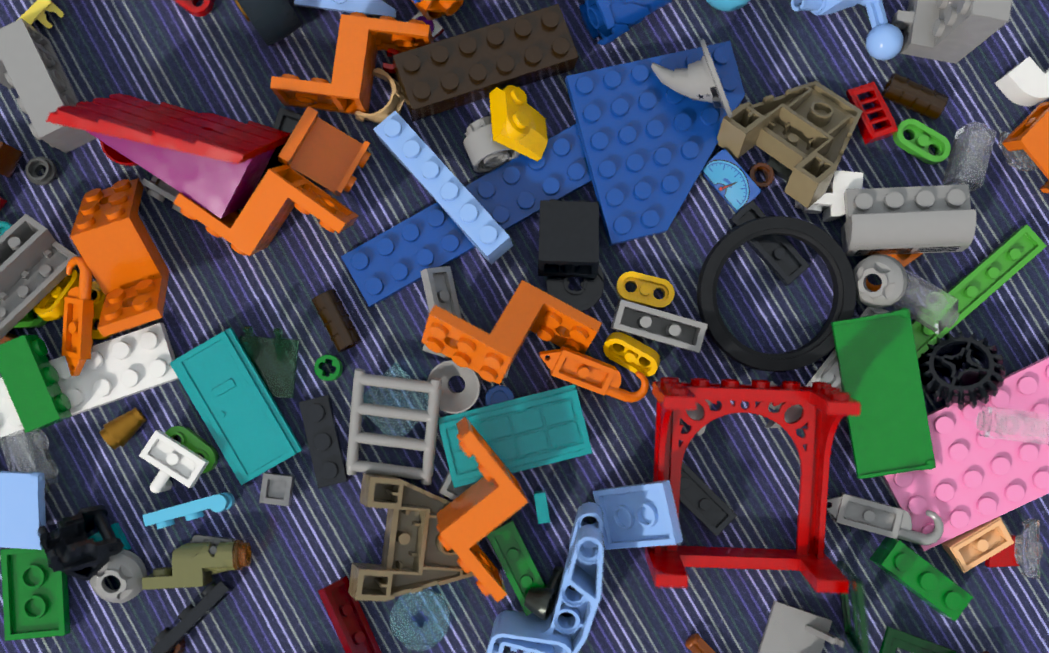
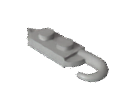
(881, 519)

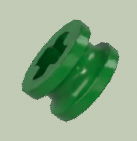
(321, 372)

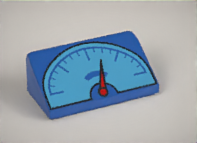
(730, 180)

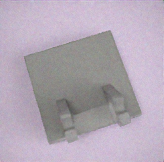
(796, 631)

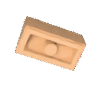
(978, 544)

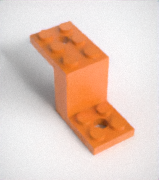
(353, 64)
(268, 209)
(121, 256)
(495, 352)
(480, 511)

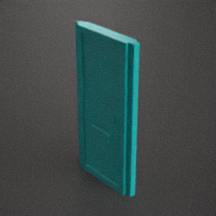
(236, 406)
(521, 432)

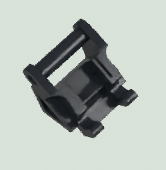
(70, 549)

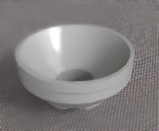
(893, 281)
(452, 401)
(128, 569)

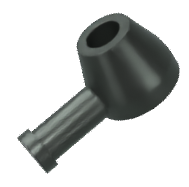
(541, 600)

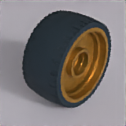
(271, 18)

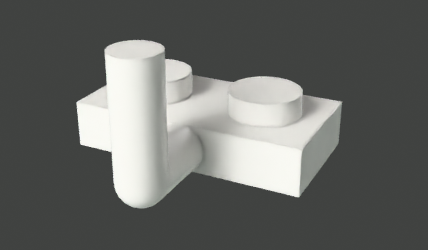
(173, 461)

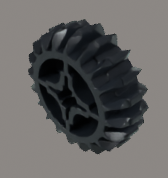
(952, 355)

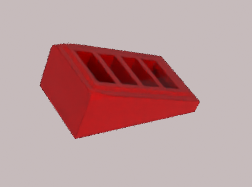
(884, 115)

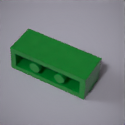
(32, 383)
(921, 578)

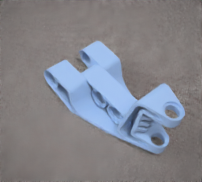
(582, 572)

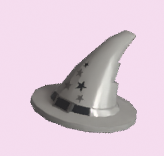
(697, 81)

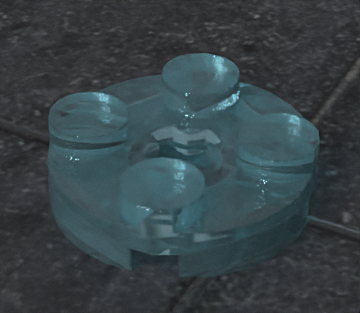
(408, 631)

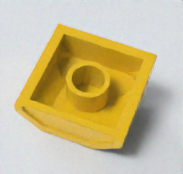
(517, 123)

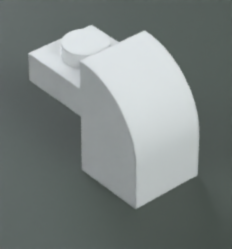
(1025, 84)
(833, 200)

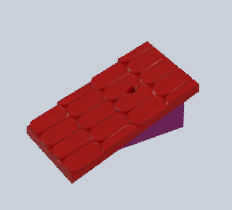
(193, 152)

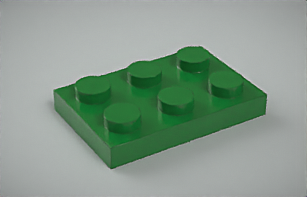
(33, 596)

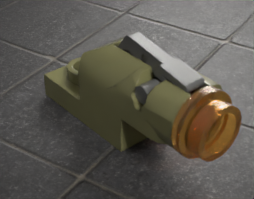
(198, 561)

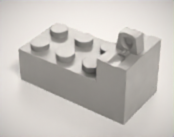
(949, 27)
(42, 85)

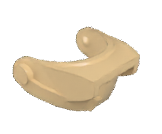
(395, 102)

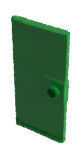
(883, 374)

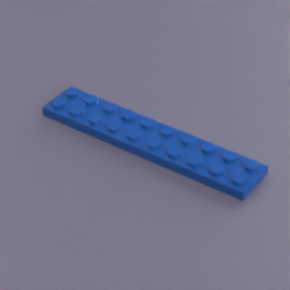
(434, 240)

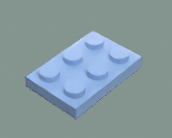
(639, 515)

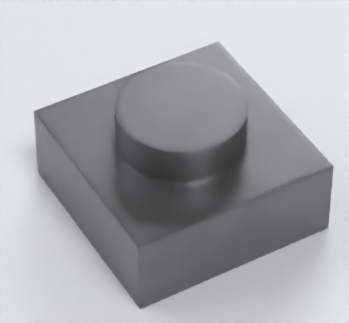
(276, 489)

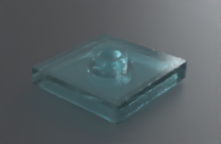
(395, 398)

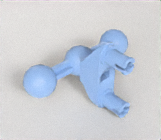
(882, 41)

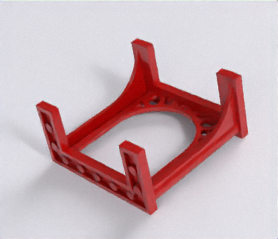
(822, 412)

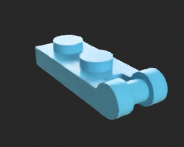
(191, 510)

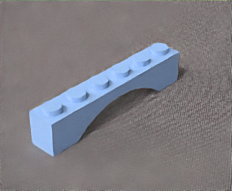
(443, 187)

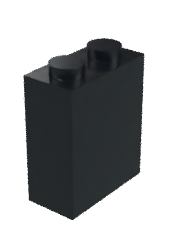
(568, 238)

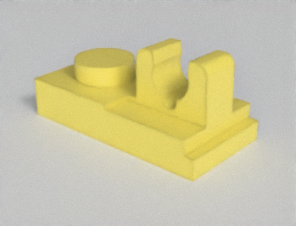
(37, 12)

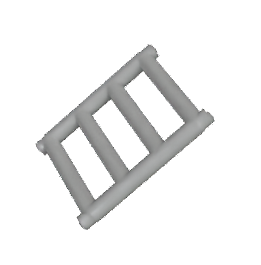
(429, 416)

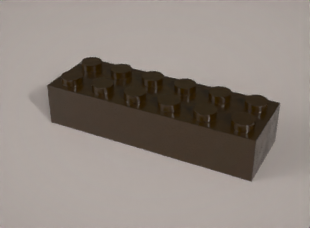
(486, 58)

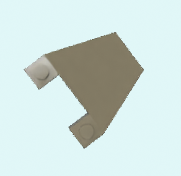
(801, 130)
(411, 545)

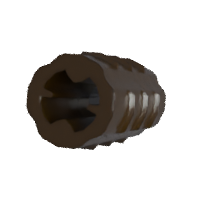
(914, 96)
(336, 320)

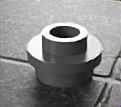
(35, 165)

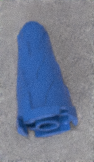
(615, 17)

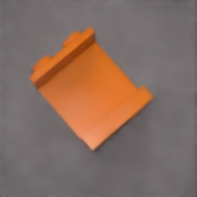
(1033, 138)
(324, 153)

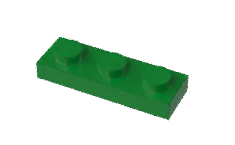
(515, 561)

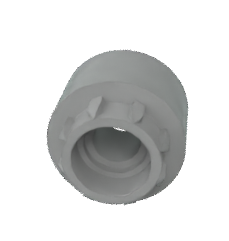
(481, 148)

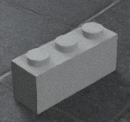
(659, 326)

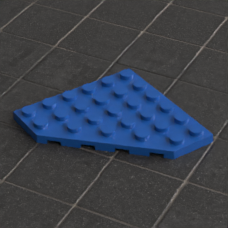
(646, 138)

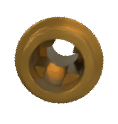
(121, 429)

